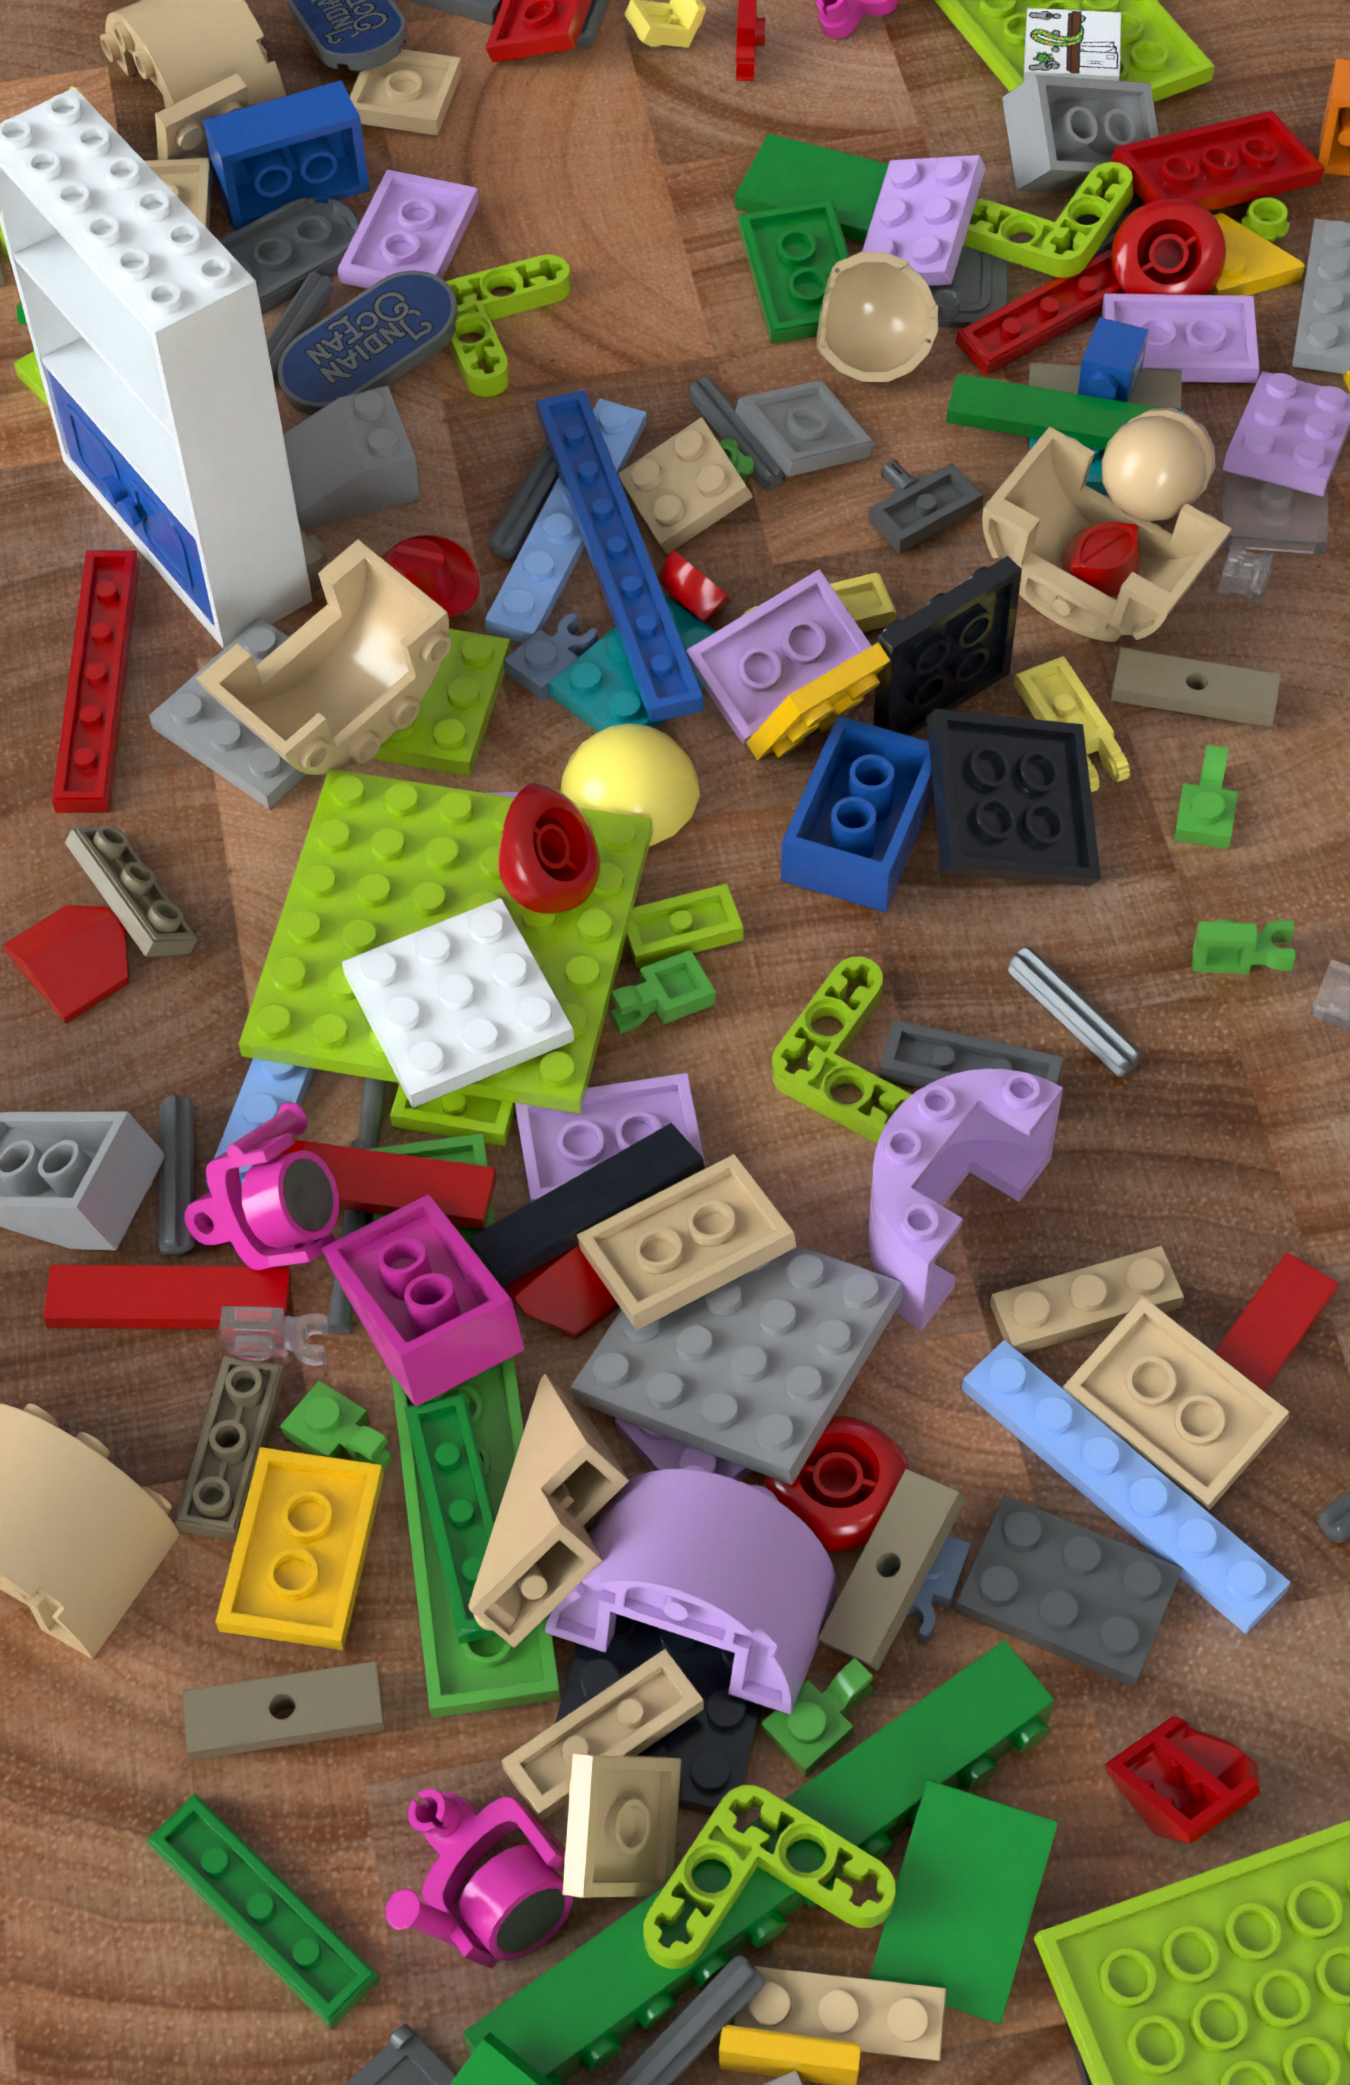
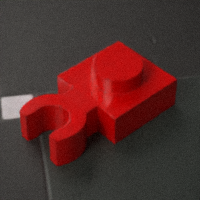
(750, 34)

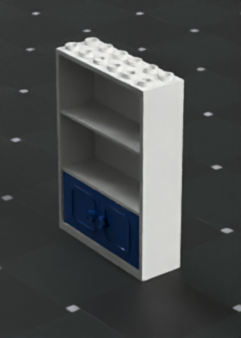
(152, 365)

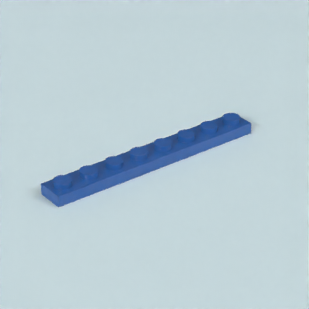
(619, 557)

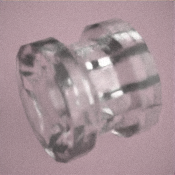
(1246, 573)

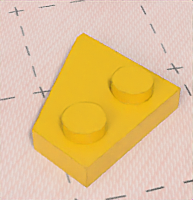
(1253, 262)

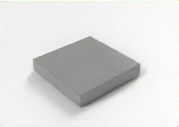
(804, 428)

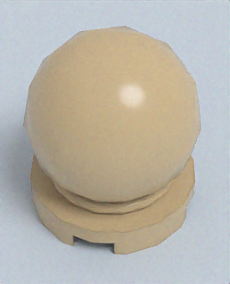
(1157, 464)

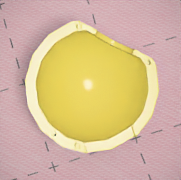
(635, 775)

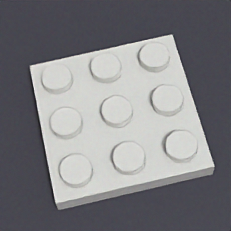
(457, 1002)

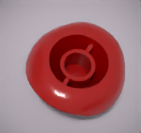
(1169, 249)
(438, 569)
(547, 851)
(844, 1483)

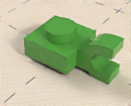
(1206, 809)
(1235, 946)
(668, 987)
(334, 1426)
(818, 1718)

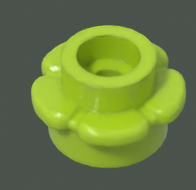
(1267, 218)

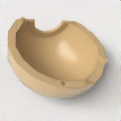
(876, 318)

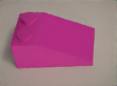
(425, 1299)

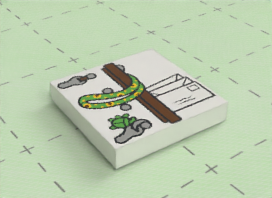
(1072, 44)

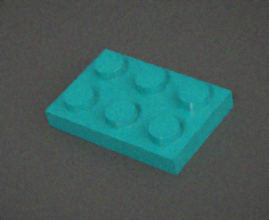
(601, 683)

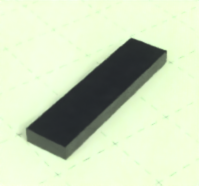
(553, 1221)

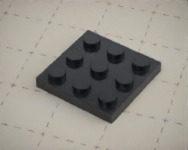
(948, 649)
(1012, 798)
(713, 1743)

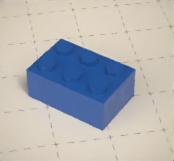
(287, 152)
(859, 814)

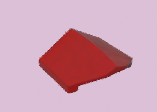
(73, 957)
(564, 1294)
(1184, 1779)

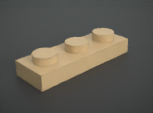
(1084, 1300)
(614, 1722)
(873, 2013)

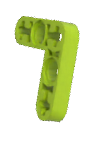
(1048, 250)
(477, 315)
(825, 1065)
(743, 1855)

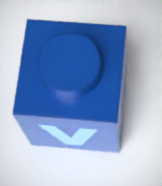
(1112, 360)

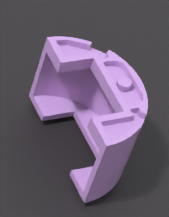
(972, 1122)
(713, 1567)

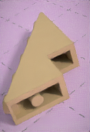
(539, 1532)

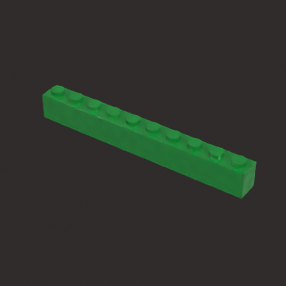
(867, 1797)

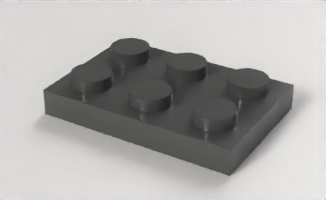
(1069, 1590)

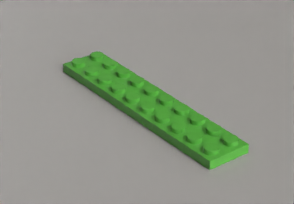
(487, 1670)

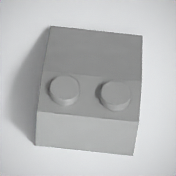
(1071, 126)
(351, 459)
(74, 1175)

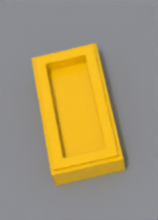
(781, 2053)

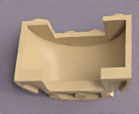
(191, 47)
(1049, 503)
(343, 674)
(73, 1529)

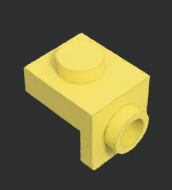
(666, 22)

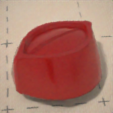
(1103, 555)
(691, 587)

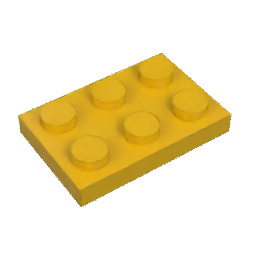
(818, 704)
(300, 1549)

